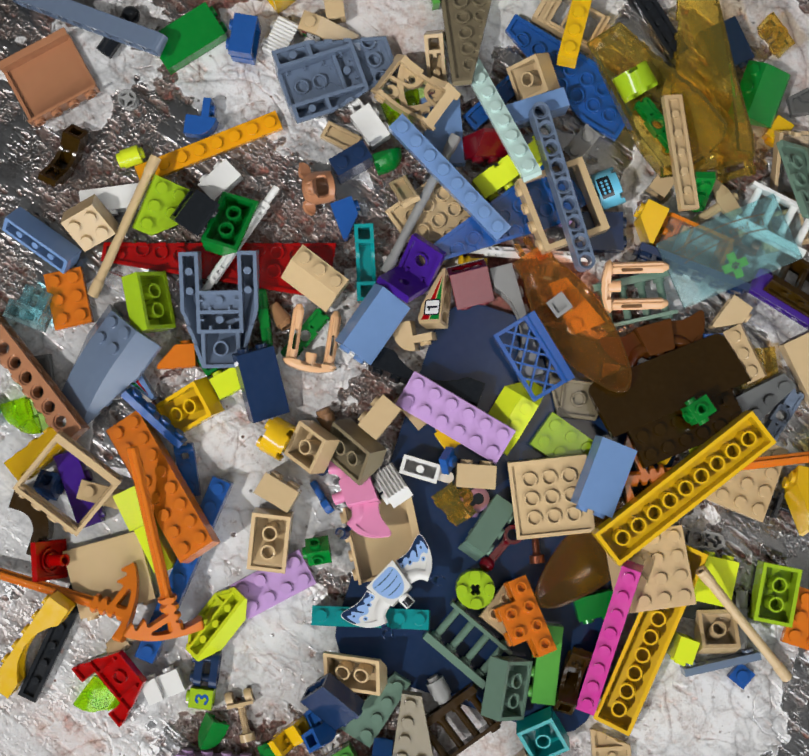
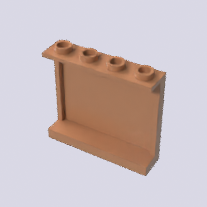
(49, 77)

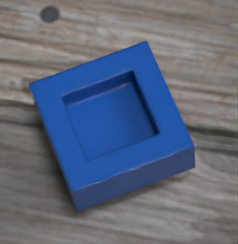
(447, 460)
(740, 675)

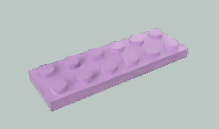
(455, 417)

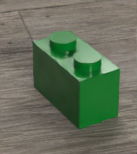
(593, 606)

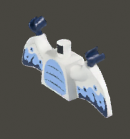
(393, 587)

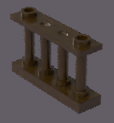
(787, 292)
(454, 704)

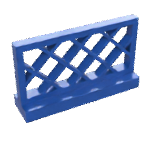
(548, 347)

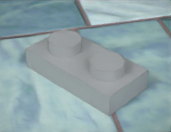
(582, 142)

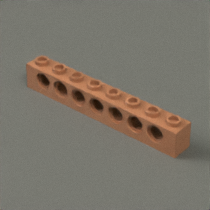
(75, 424)

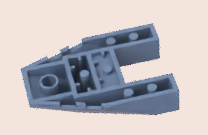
(219, 318)

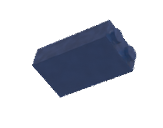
(260, 382)

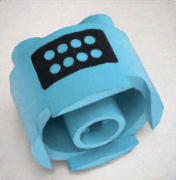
(608, 188)

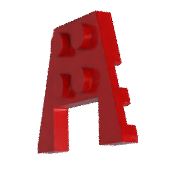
(120, 678)

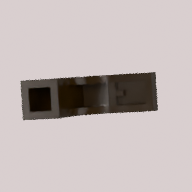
(67, 157)
(42, 526)
(570, 680)

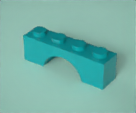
(364, 259)

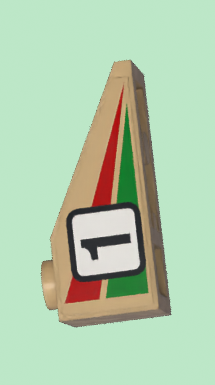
(320, 28)
(436, 54)
(436, 305)

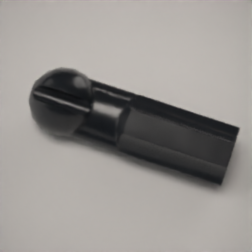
(109, 47)

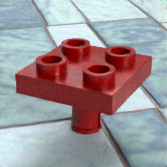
(48, 560)

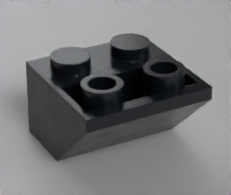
(195, 211)

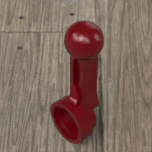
(488, 562)

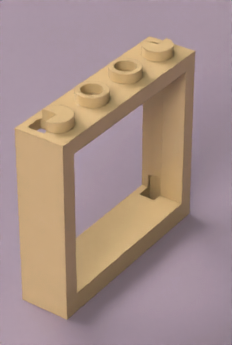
(589, 194)
(53, 513)

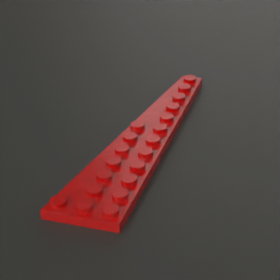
(272, 259)

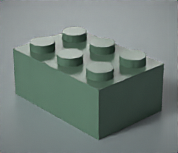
(506, 688)

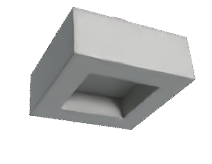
(559, 304)

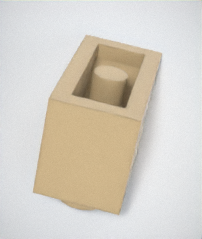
(732, 313)

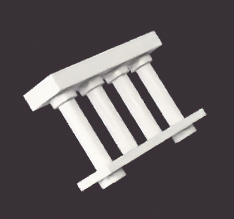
(762, 188)

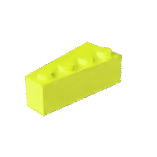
(502, 176)

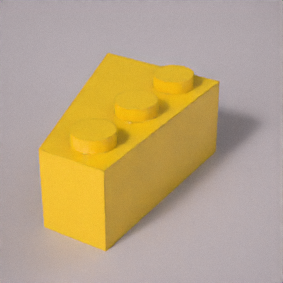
(24, 458)

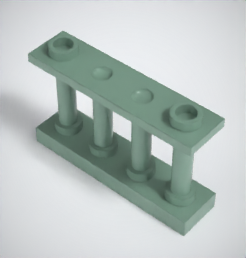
(639, 282)
(448, 650)

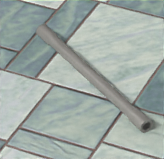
(392, 258)

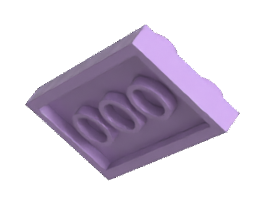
(270, 588)

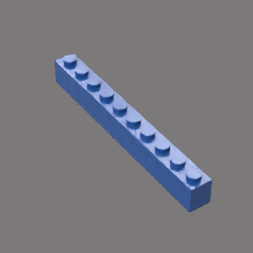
(183, 573)

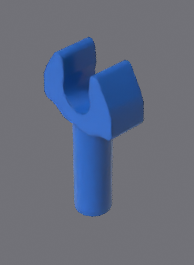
(325, 503)

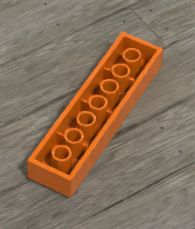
(170, 496)

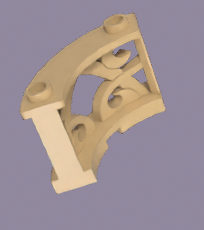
(443, 95)

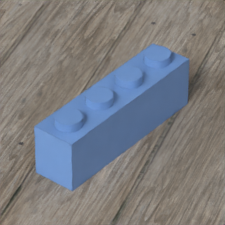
(41, 239)

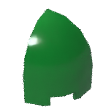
(387, 160)
(211, 732)

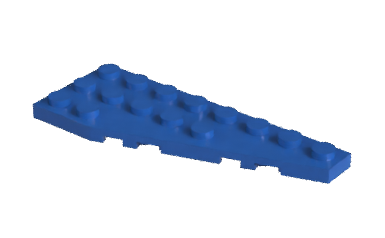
(582, 85)
(472, 237)

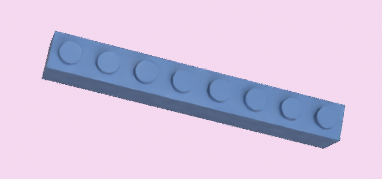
(449, 177)

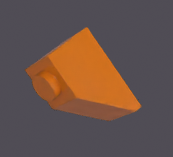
(179, 357)

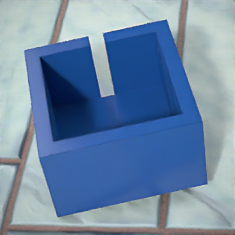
(244, 38)

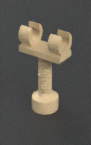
(246, 735)

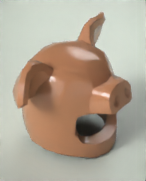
(316, 188)

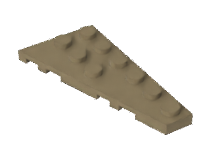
(464, 33)
(412, 730)

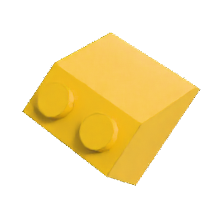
(649, 220)

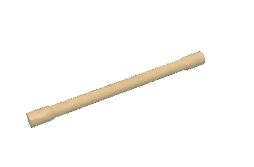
(149, 170)
(709, 580)

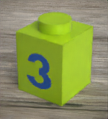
(201, 697)

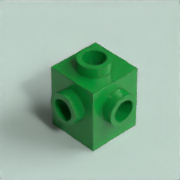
(698, 410)
(317, 550)

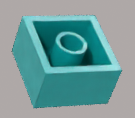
(543, 734)

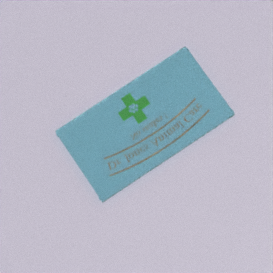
(729, 251)

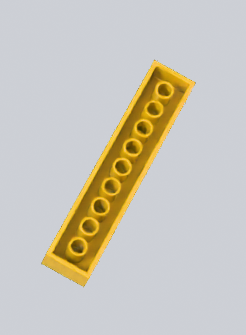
(683, 487)
(642, 660)

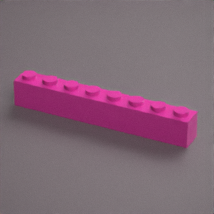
(609, 637)

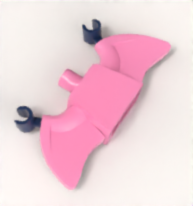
(364, 504)

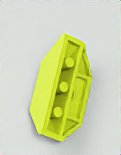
(515, 409)
(221, 619)

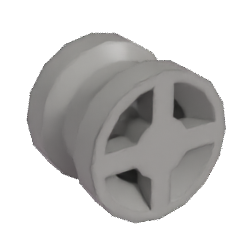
(126, 96)

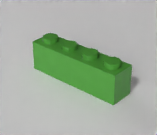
(546, 671)

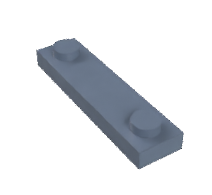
(743, 657)

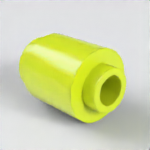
(130, 156)

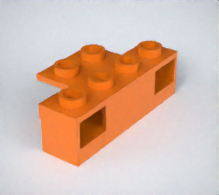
(524, 618)

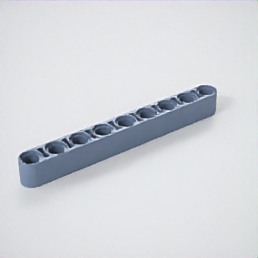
(100, 23)
(564, 178)

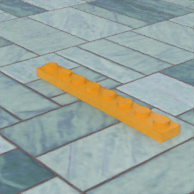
(215, 145)

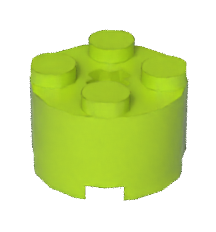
(635, 81)
(477, 599)

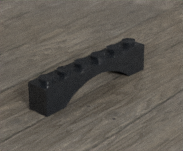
(390, 366)

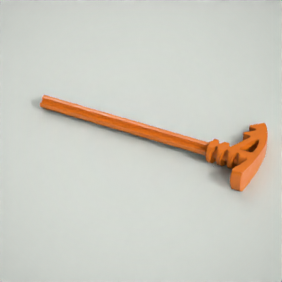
(653, 474)
(167, 598)
(95, 603)

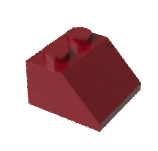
(483, 146)

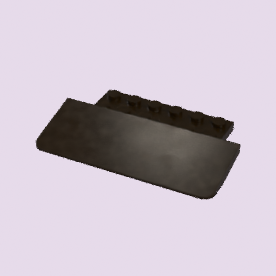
(658, 392)

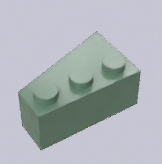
(487, 528)

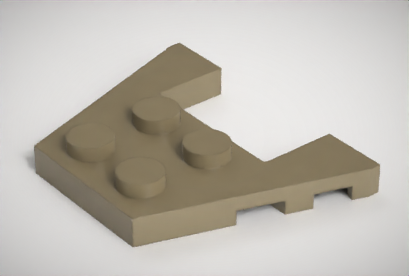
(572, 398)

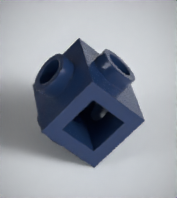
(49, 485)

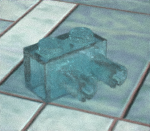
(22, 312)

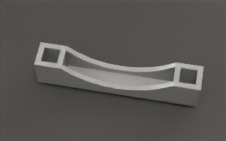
(505, 284)

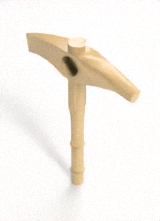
(724, 203)

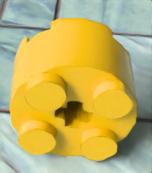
(276, 437)

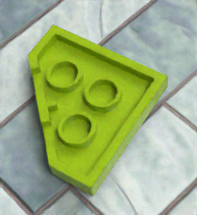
(158, 206)

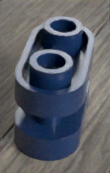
(197, 675)

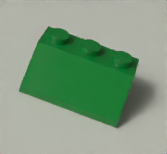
(763, 92)
(230, 224)

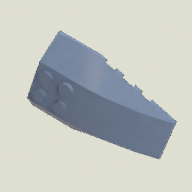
(329, 73)
(108, 363)

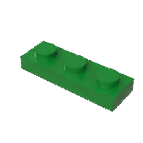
(704, 186)

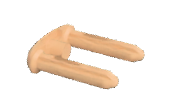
(609, 286)
(309, 364)

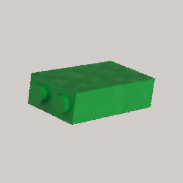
(191, 37)

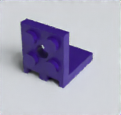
(412, 277)

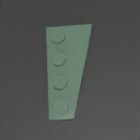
(796, 163)
(377, 710)

